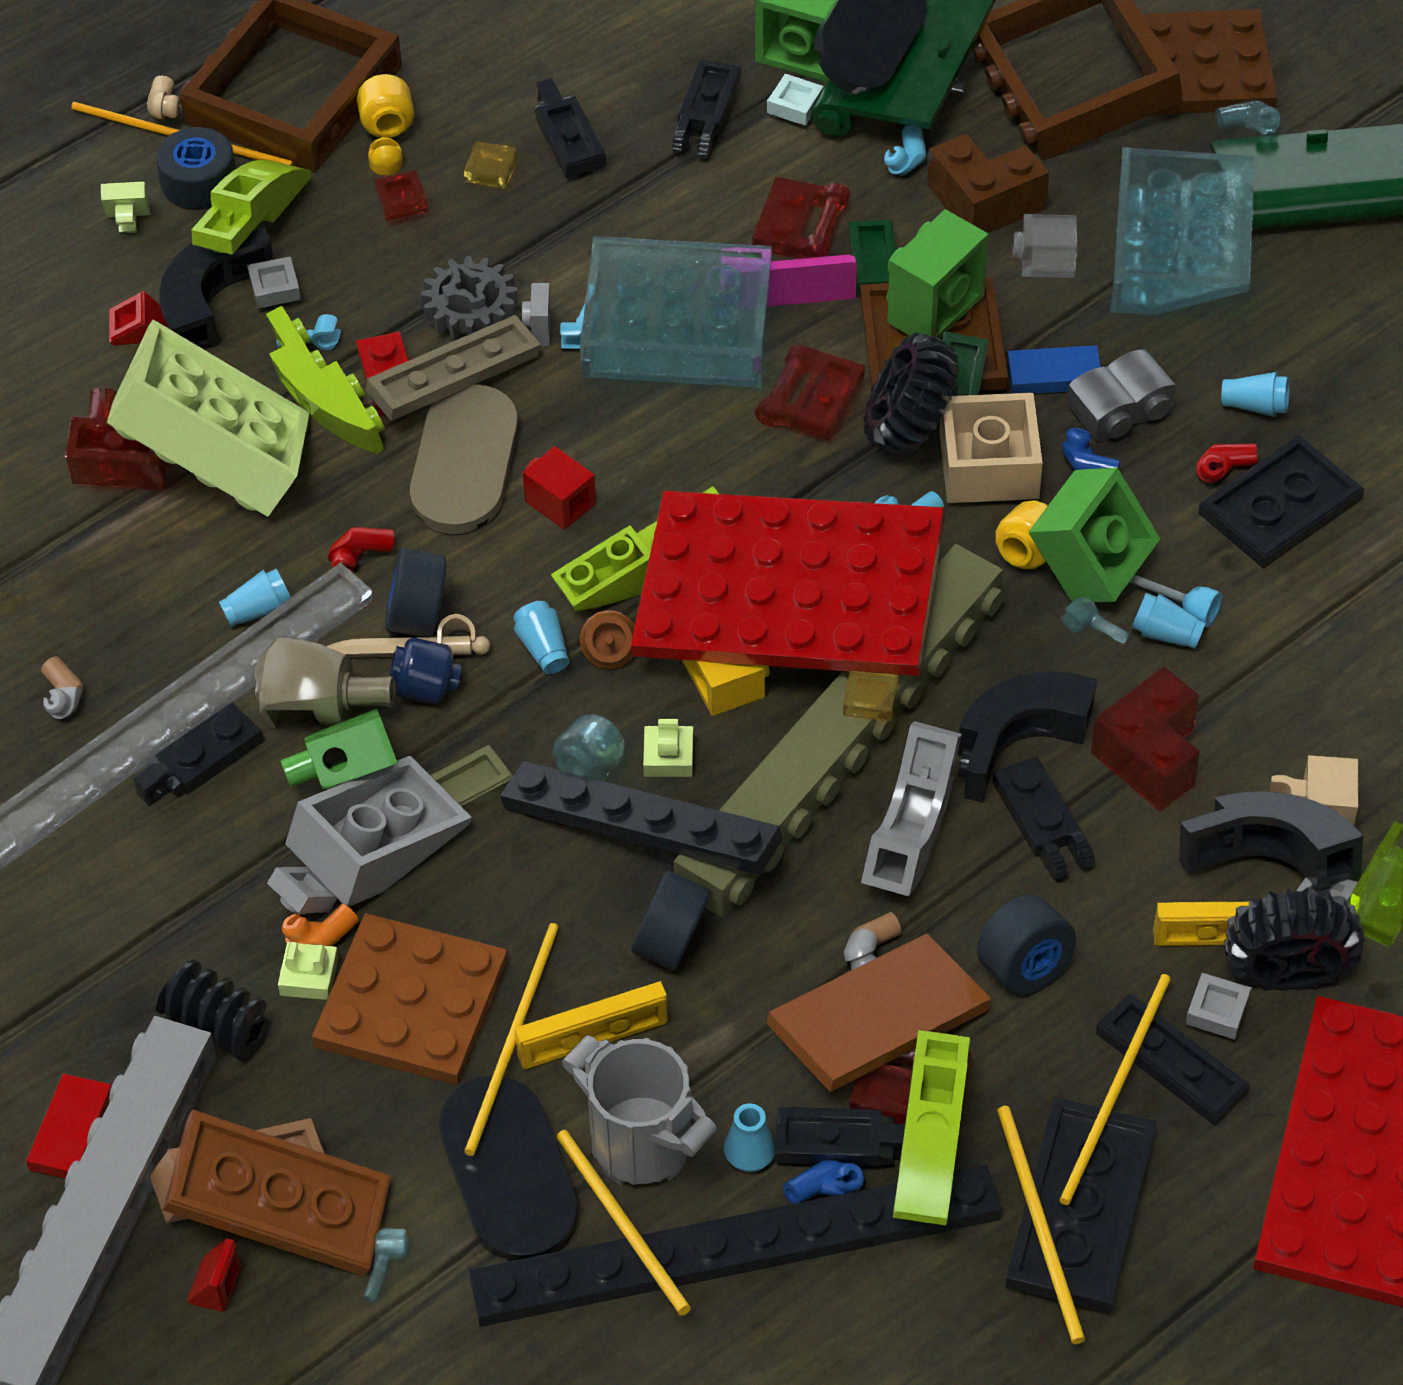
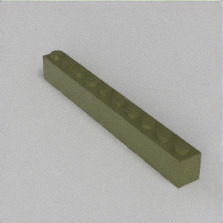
(827, 745)

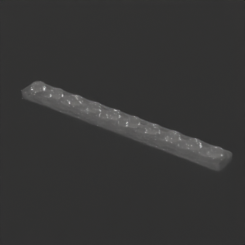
(172, 713)

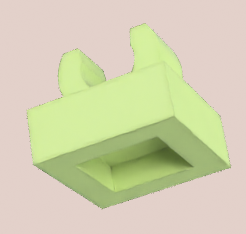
(125, 203)
(668, 750)
(308, 971)

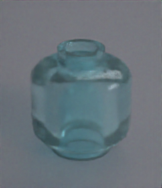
(589, 747)

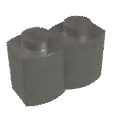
(1121, 394)

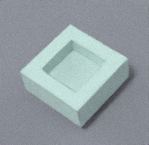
(794, 99)

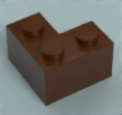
(985, 190)

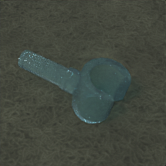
(1084, 612)
(389, 1245)

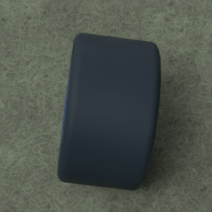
(193, 165)
(415, 593)
(670, 920)
(1026, 944)

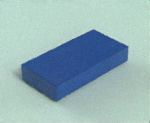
(1049, 368)

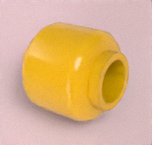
(385, 106)
(1013, 536)

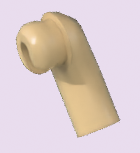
(160, 99)

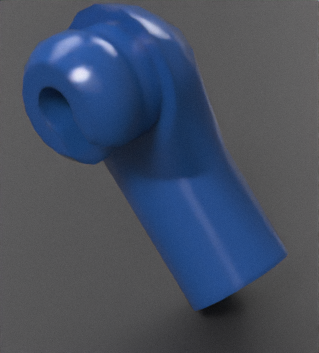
(1081, 455)
(825, 1179)

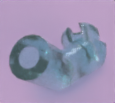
(1251, 115)

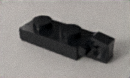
(567, 131)
(198, 755)
(837, 1135)

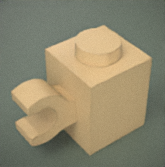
(1326, 781)

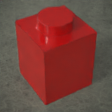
(559, 487)

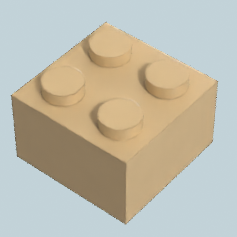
(991, 448)

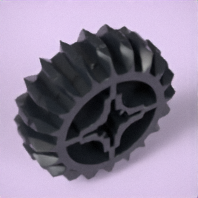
(911, 394)
(1294, 940)

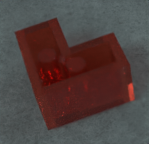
(1145, 738)

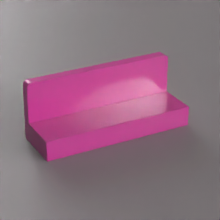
(812, 280)

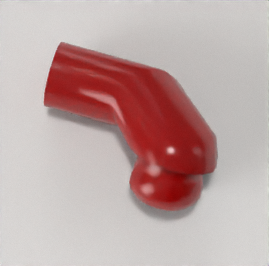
(1222, 458)
(357, 541)

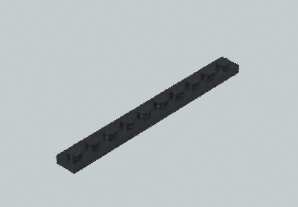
(719, 1249)

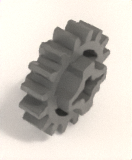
(468, 297)

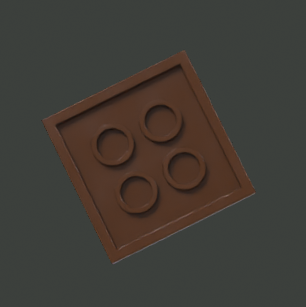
(1218, 58)
(979, 322)

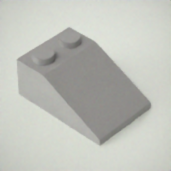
(374, 829)

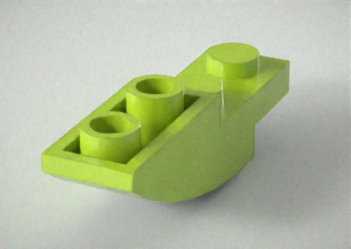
(244, 199)
(323, 389)
(609, 570)
(932, 1128)

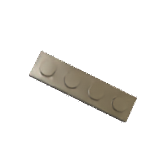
(452, 367)

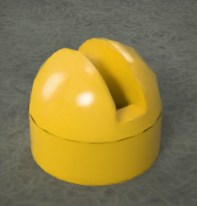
(385, 156)

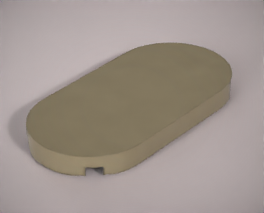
(464, 459)

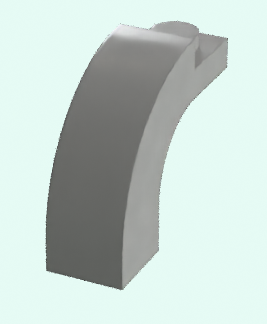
(916, 812)

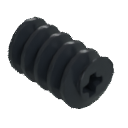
(213, 1007)

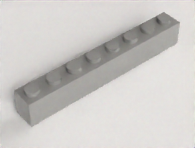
(101, 1202)

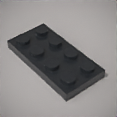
(1097, 1223)

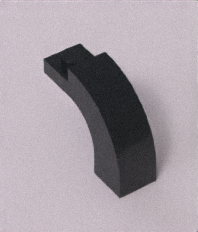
(197, 277)
(1018, 709)
(1274, 826)

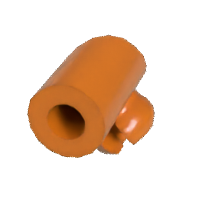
(324, 933)

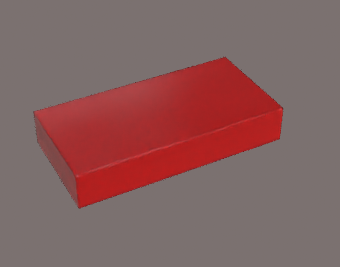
(67, 1124)

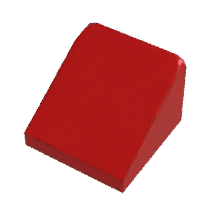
(131, 319)
(216, 1277)

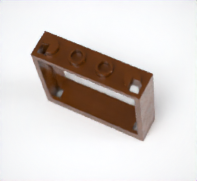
(1091, 118)
(332, 122)

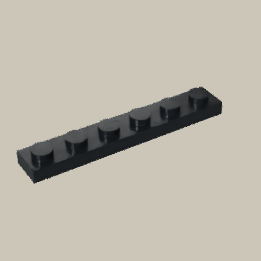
(642, 817)

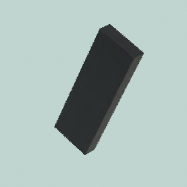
(1175, 1061)

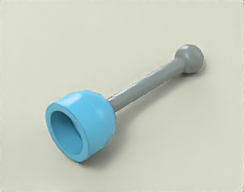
(1199, 602)

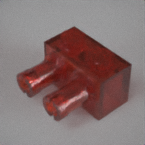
(104, 457)

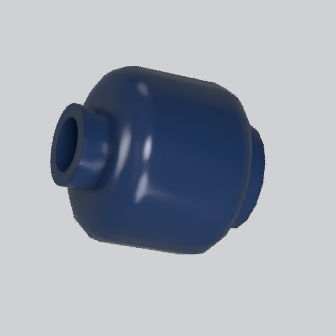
(424, 671)

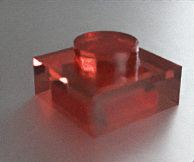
(400, 195)

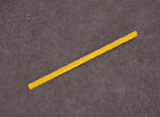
(624, 1223)
(1041, 1225)

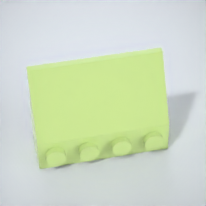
(210, 419)

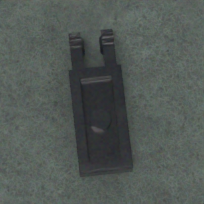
(706, 105)
(1042, 815)

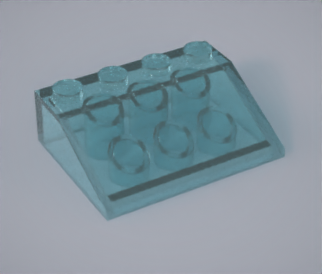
(1181, 229)
(676, 312)

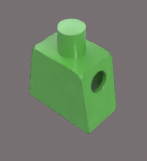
(364, 746)

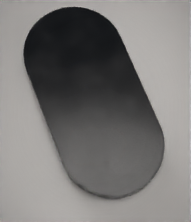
(866, 41)
(516, 1178)

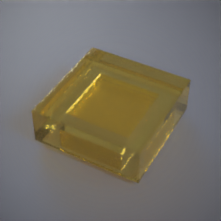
(490, 164)
(870, 695)

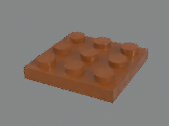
(410, 999)

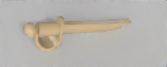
(385, 646)

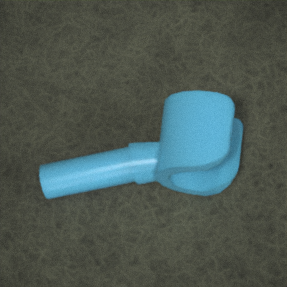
(572, 332)
(324, 334)

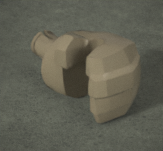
(315, 678)

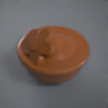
(607, 639)

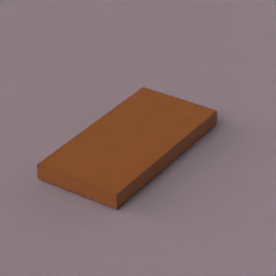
(877, 1011)
(277, 1193)

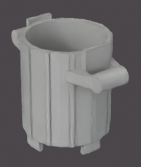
(638, 1108)

